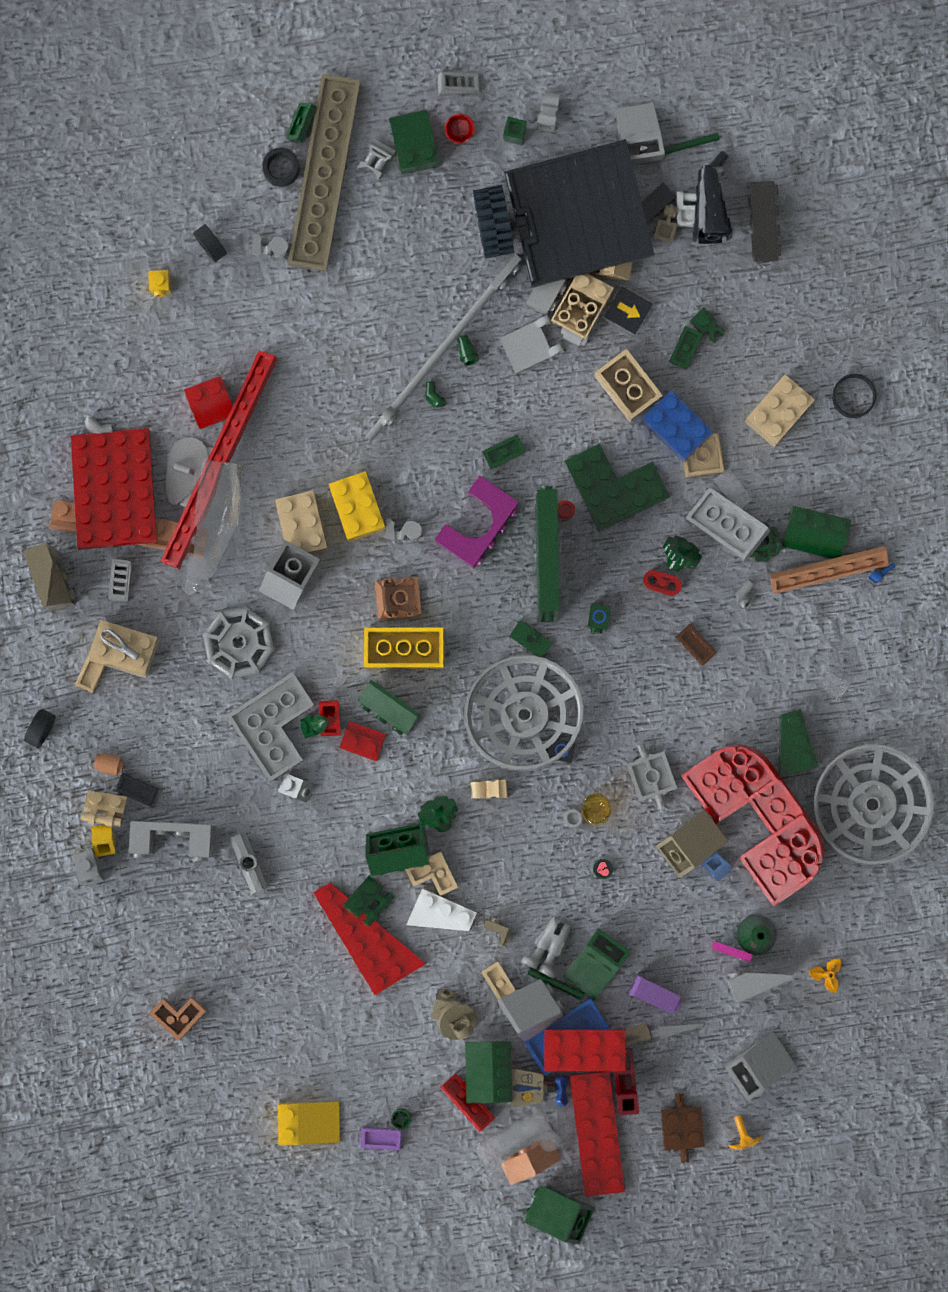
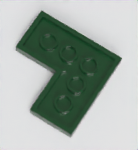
(611, 498)

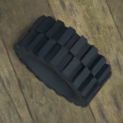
(493, 221)

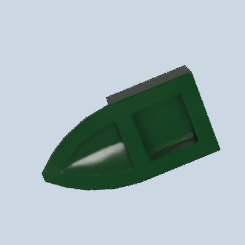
(313, 725)

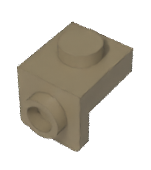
(496, 925)
(443, 997)

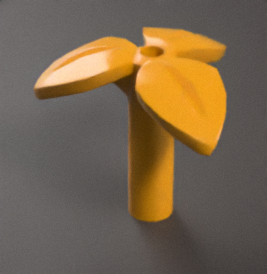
(831, 982)
(746, 1140)

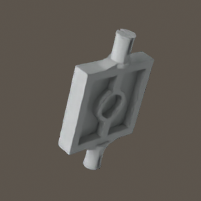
(651, 776)

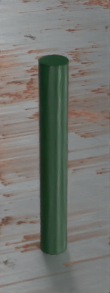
(691, 143)
(556, 984)

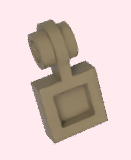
(665, 229)

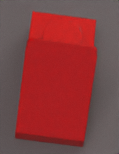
(331, 712)

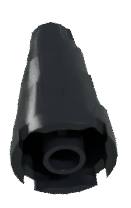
(710, 217)

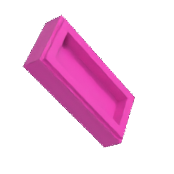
(731, 951)

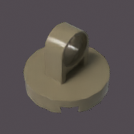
(457, 1020)

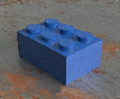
(677, 426)

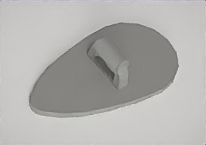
(181, 468)

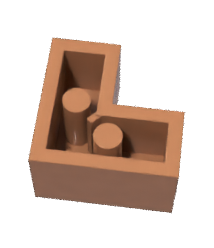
(178, 1021)
(529, 1162)

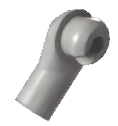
(95, 427)
(742, 595)

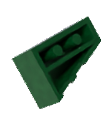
(794, 745)

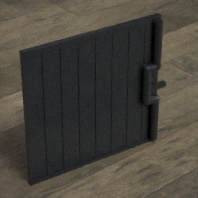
(579, 213)

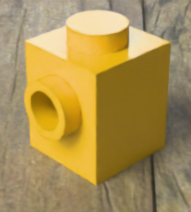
(159, 283)
(103, 840)

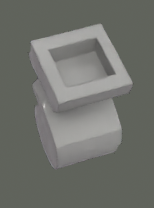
(548, 112)
(277, 246)
(411, 530)

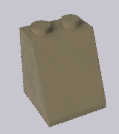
(692, 843)

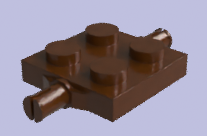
(682, 1128)

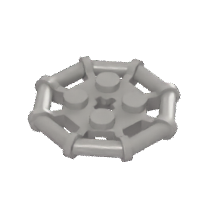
(227, 643)

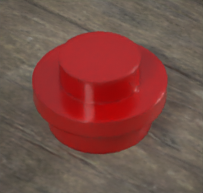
(566, 510)

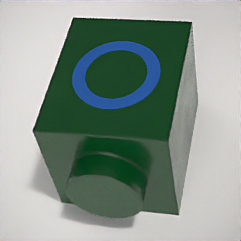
(598, 618)

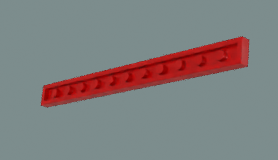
(222, 451)

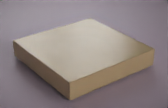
(705, 459)

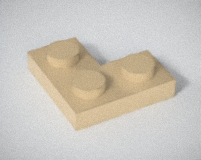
(438, 871)

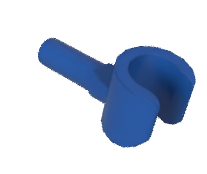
(876, 576)

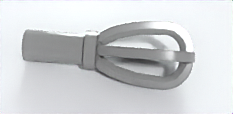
(124, 646)

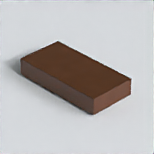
(696, 644)

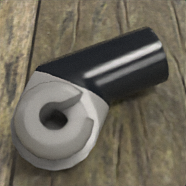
(718, 164)

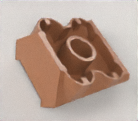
(397, 598)

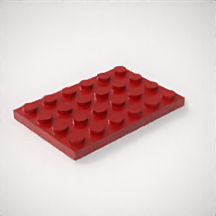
(113, 489)

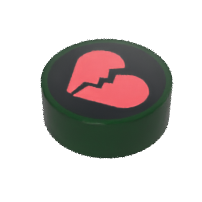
(602, 868)

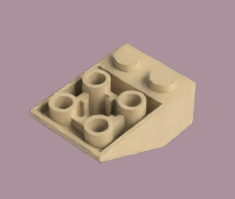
(582, 305)

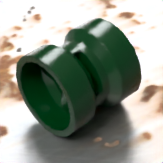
(401, 1119)

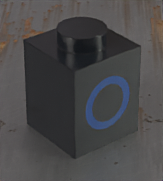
(559, 745)

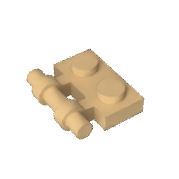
(104, 804)

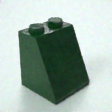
(558, 1215)

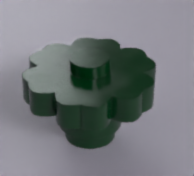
(769, 546)
(681, 553)
(438, 813)

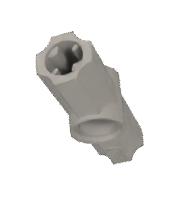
(253, 875)

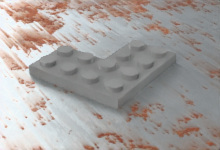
(261, 724)

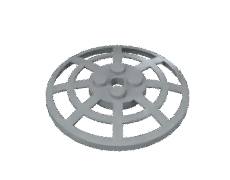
(523, 702)
(886, 804)

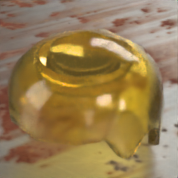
(596, 809)

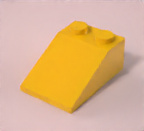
(308, 1123)

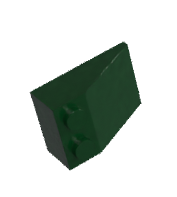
(414, 142)

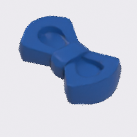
(562, 1099)

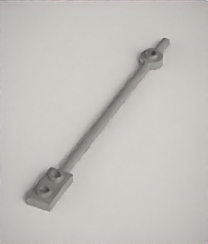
(499, 282)

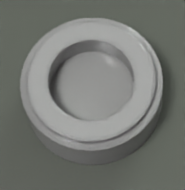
(573, 818)

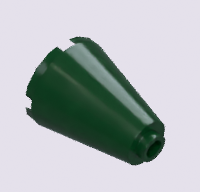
(748, 932)

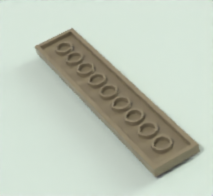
(324, 172)

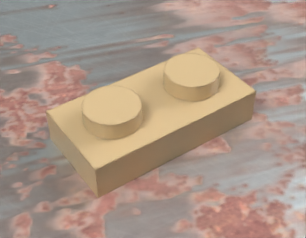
(498, 980)

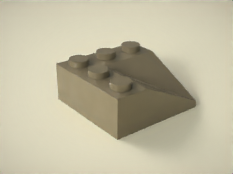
(49, 577)

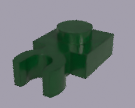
(704, 323)

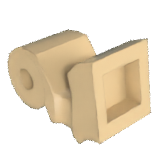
(489, 789)

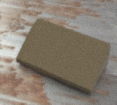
(637, 1034)

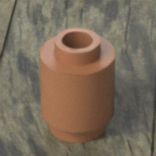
(109, 764)

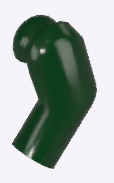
(432, 397)

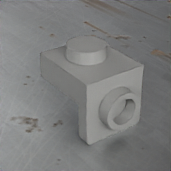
(295, 788)

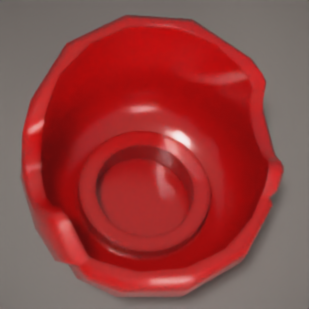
(459, 128)

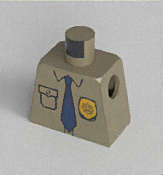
(529, 1087)

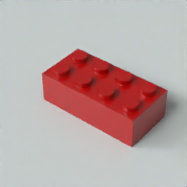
(585, 1050)

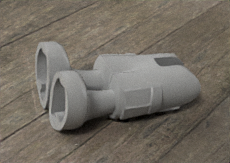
(552, 943)

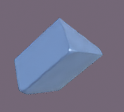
(717, 866)

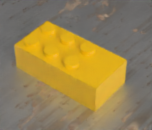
(404, 648)

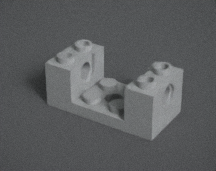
(142, 838)

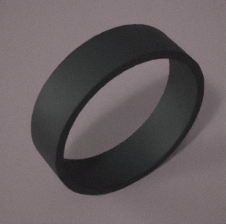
(868, 381)

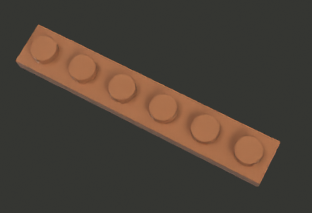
(829, 569)

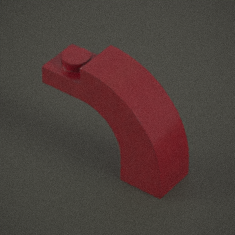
(626, 1088)

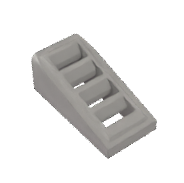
(442, 89)
(122, 563)

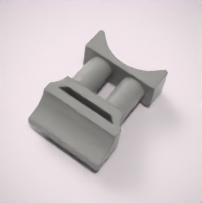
(378, 150)

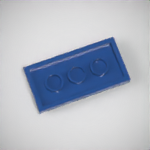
(582, 1017)

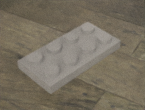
(728, 524)

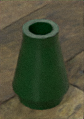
(467, 352)

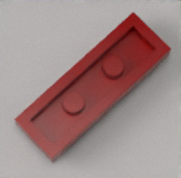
(475, 1112)

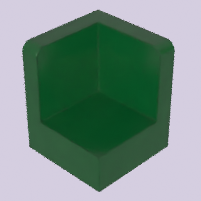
(514, 130)

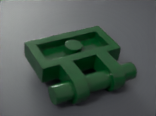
(364, 896)

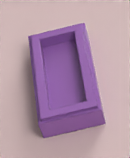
(381, 1138)

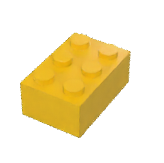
(357, 506)

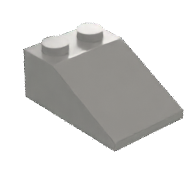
(748, 984)

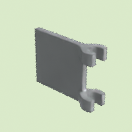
(529, 346)

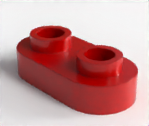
(662, 582)

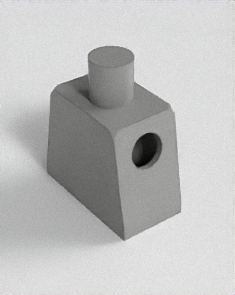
(88, 866)

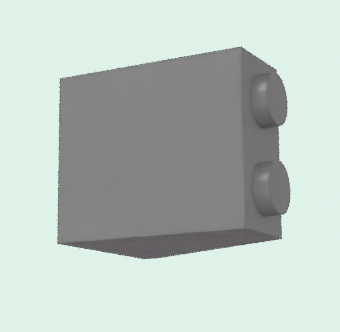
(289, 575)
(531, 1009)

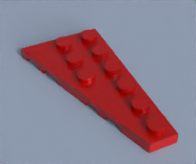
(374, 950)

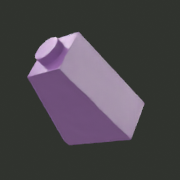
(655, 995)

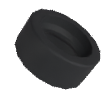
(283, 182)
(210, 243)
(39, 728)

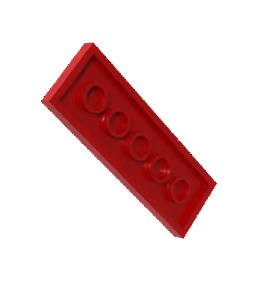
(597, 1133)

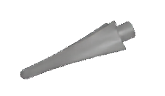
(666, 1031)

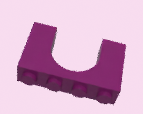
(472, 549)

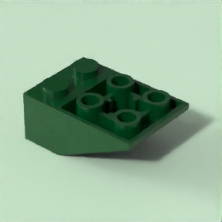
(596, 964)

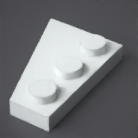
(440, 913)

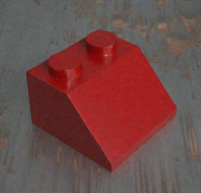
(209, 402)

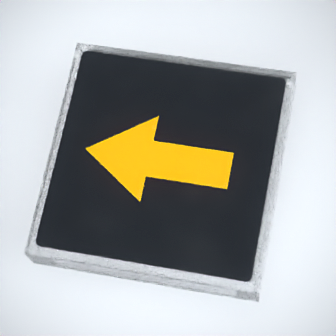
(628, 310)

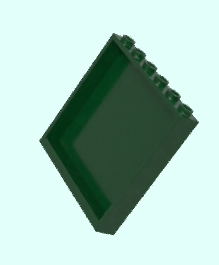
(547, 554)

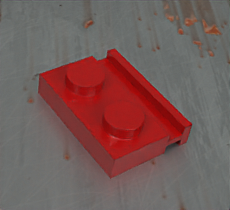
(362, 741)

